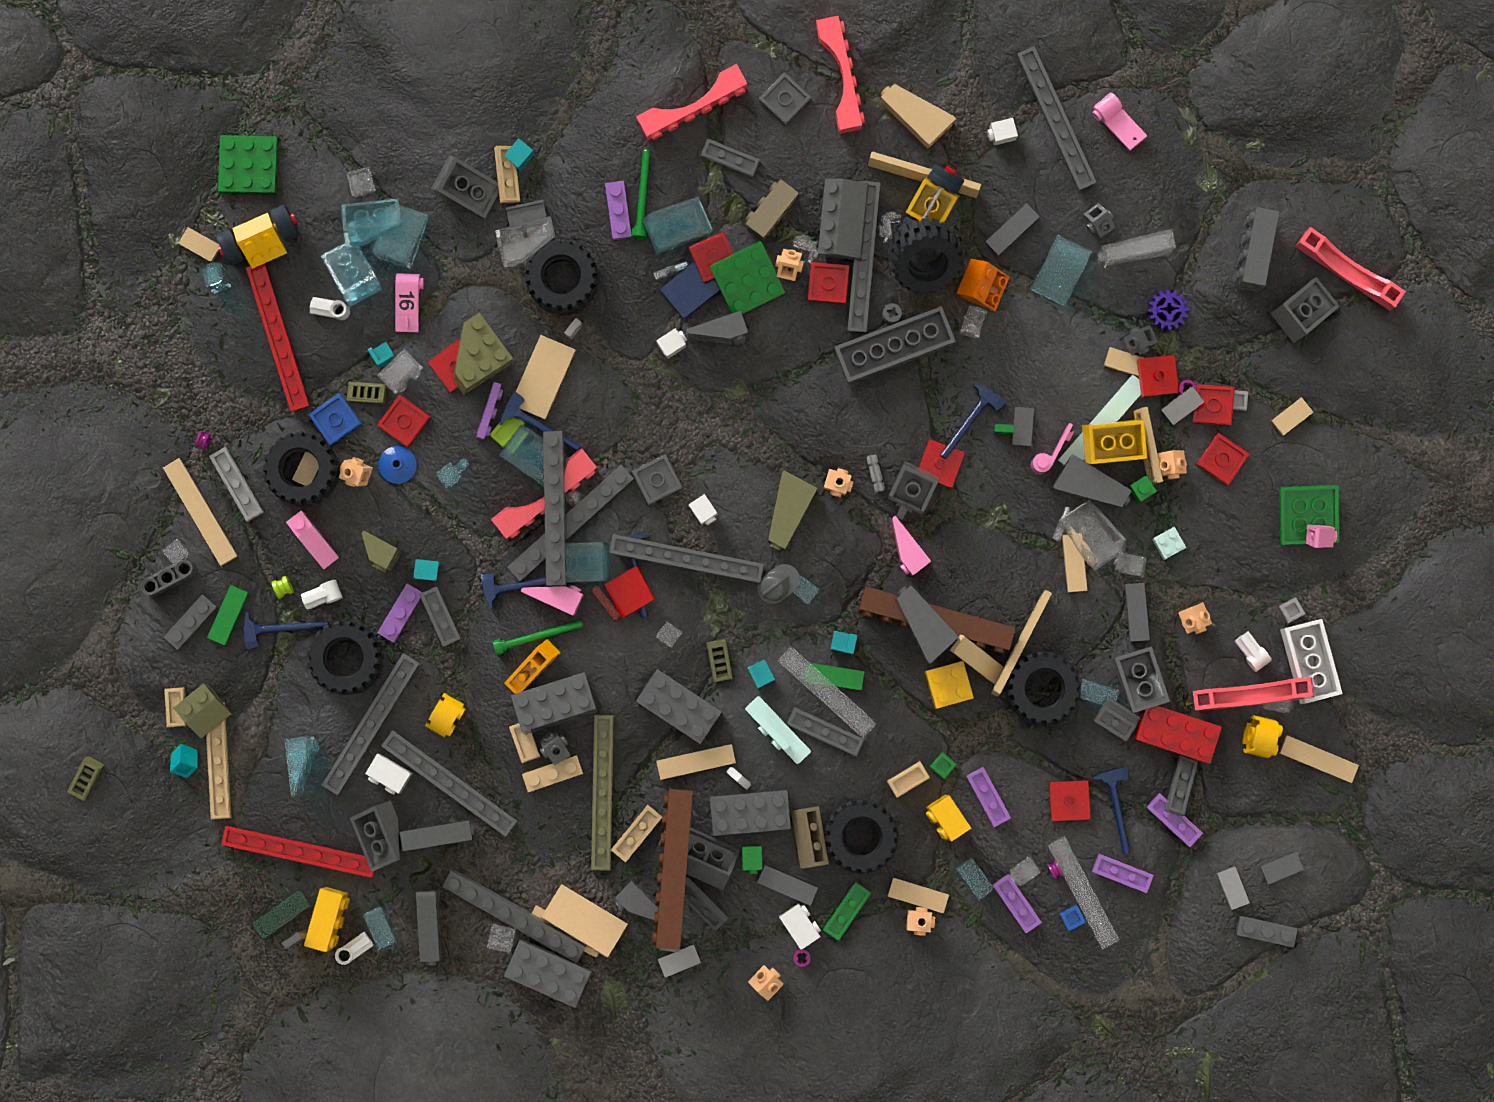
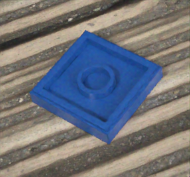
(335, 419)

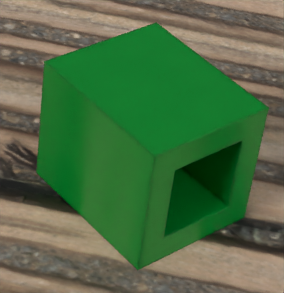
(1142, 489)
(752, 859)

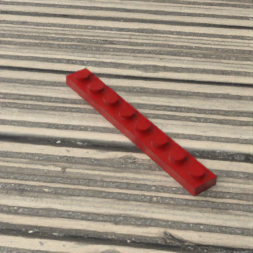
(278, 338)
(296, 851)

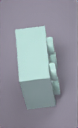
(1169, 543)

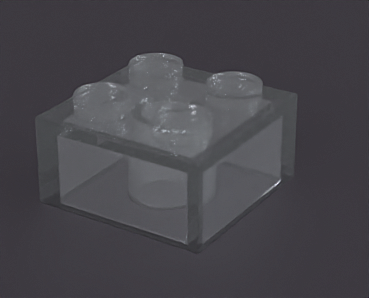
(361, 182)
(501, 938)

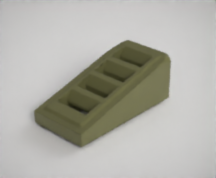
(381, 397)
(714, 644)
(92, 763)

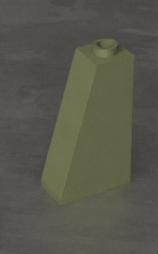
(791, 504)

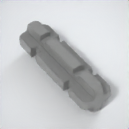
(875, 473)

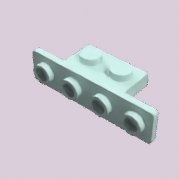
(778, 730)

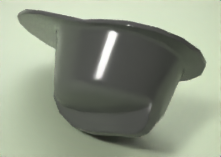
(778, 583)

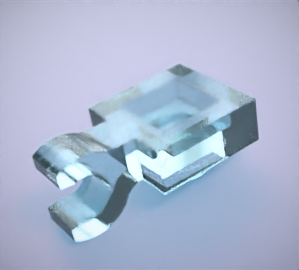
(451, 474)

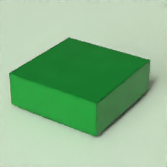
(1003, 429)
(943, 765)

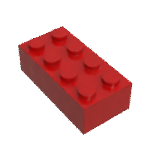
(1177, 733)

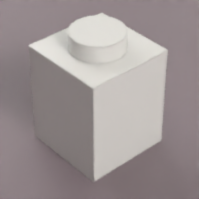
(1002, 131)
(672, 343)
(703, 510)

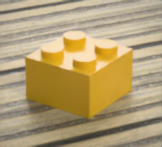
(948, 684)

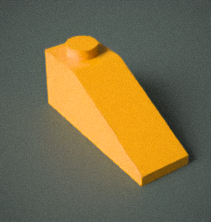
(532, 667)

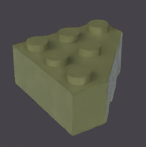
(478, 355)

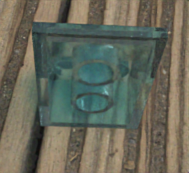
(369, 220)
(677, 225)
(402, 243)
(1061, 270)
(351, 273)
(526, 453)
(587, 562)
(300, 759)

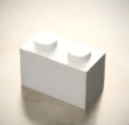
(389, 774)
(800, 926)

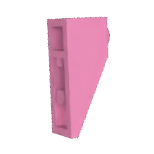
(312, 539)
(909, 552)
(560, 597)

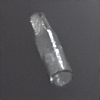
(669, 270)
(1059, 529)

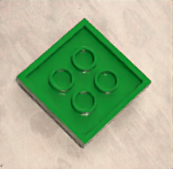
(248, 164)
(747, 278)
(1305, 507)

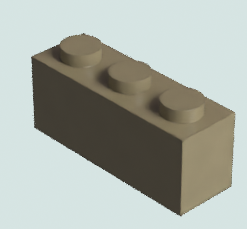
(771, 209)
(809, 837)

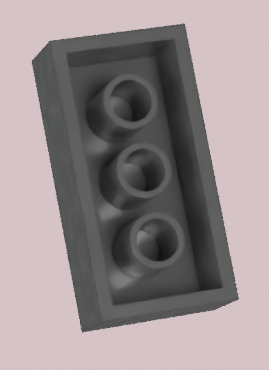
(1257, 249)
(554, 703)
(678, 706)
(750, 812)
(548, 973)

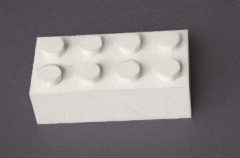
(1312, 657)

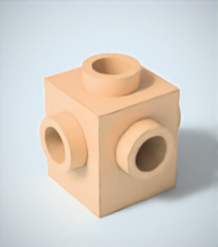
(789, 264)
(1172, 463)
(355, 472)
(839, 475)
(1195, 618)
(913, 917)
(766, 982)

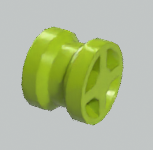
(282, 587)

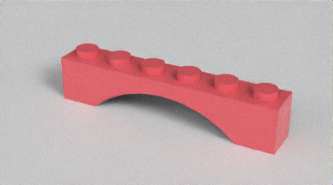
(831, 37)
(656, 121)
(1325, 253)
(513, 518)
(1254, 694)

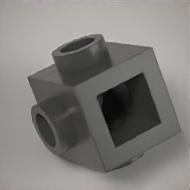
(1099, 220)
(1140, 340)
(554, 747)

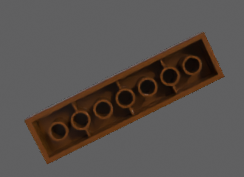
(977, 630)
(674, 867)

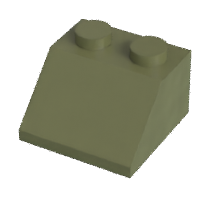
(380, 552)
(202, 710)

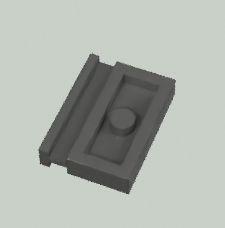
(526, 212)
(1117, 718)

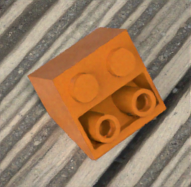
(983, 284)

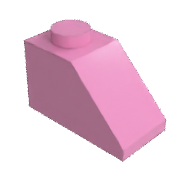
(1321, 536)

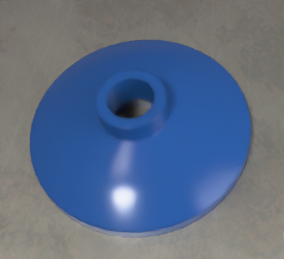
(402, 473)

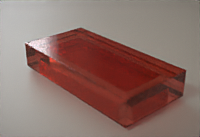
(606, 603)

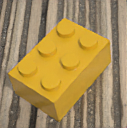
(1114, 441)
(948, 818)
(327, 919)

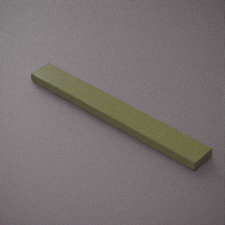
(602, 792)

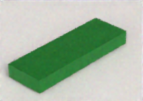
(228, 615)
(841, 676)
(846, 911)

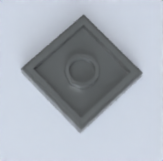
(785, 98)
(657, 479)

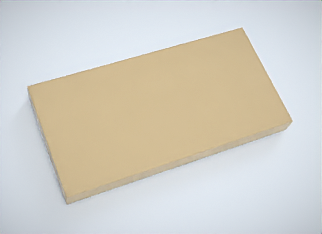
(544, 376)
(584, 921)

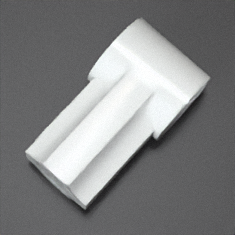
(328, 308)
(326, 593)
(1255, 655)
(355, 948)

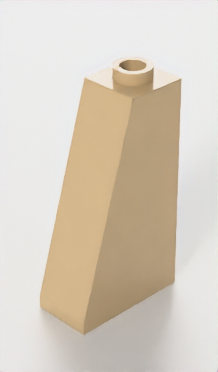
(917, 115)

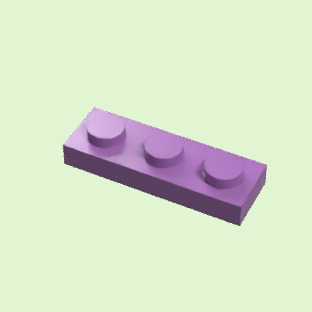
(618, 210)
(489, 411)
(400, 613)
(988, 797)
(1177, 824)
(1122, 873)
(1017, 903)

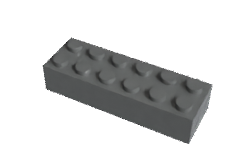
(894, 345)

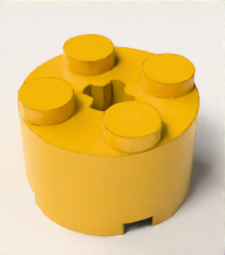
(444, 715)
(1262, 736)

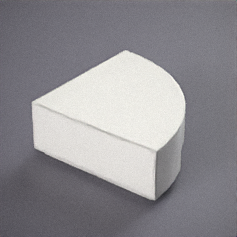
(739, 778)

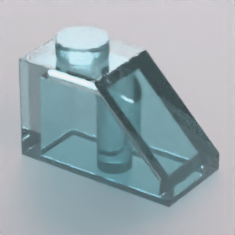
(215, 277)

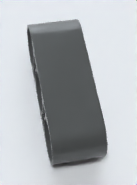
(159, 578)

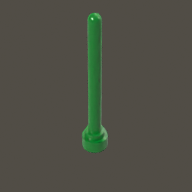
(639, 230)
(501, 645)

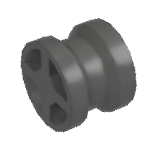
(890, 317)

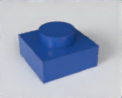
(1072, 917)

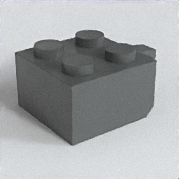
(912, 489)

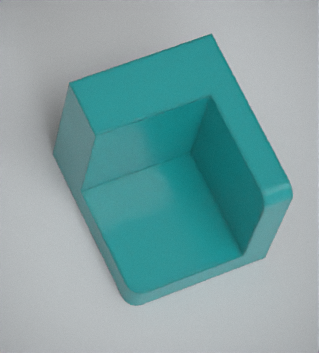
(519, 154)
(382, 355)
(426, 570)
(843, 642)
(761, 673)
(183, 761)

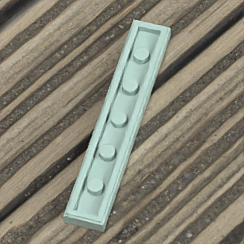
(1110, 413)

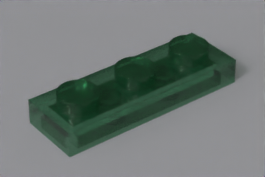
(281, 914)

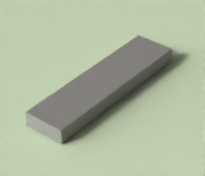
(236, 484)

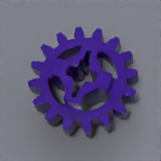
(1176, 309)

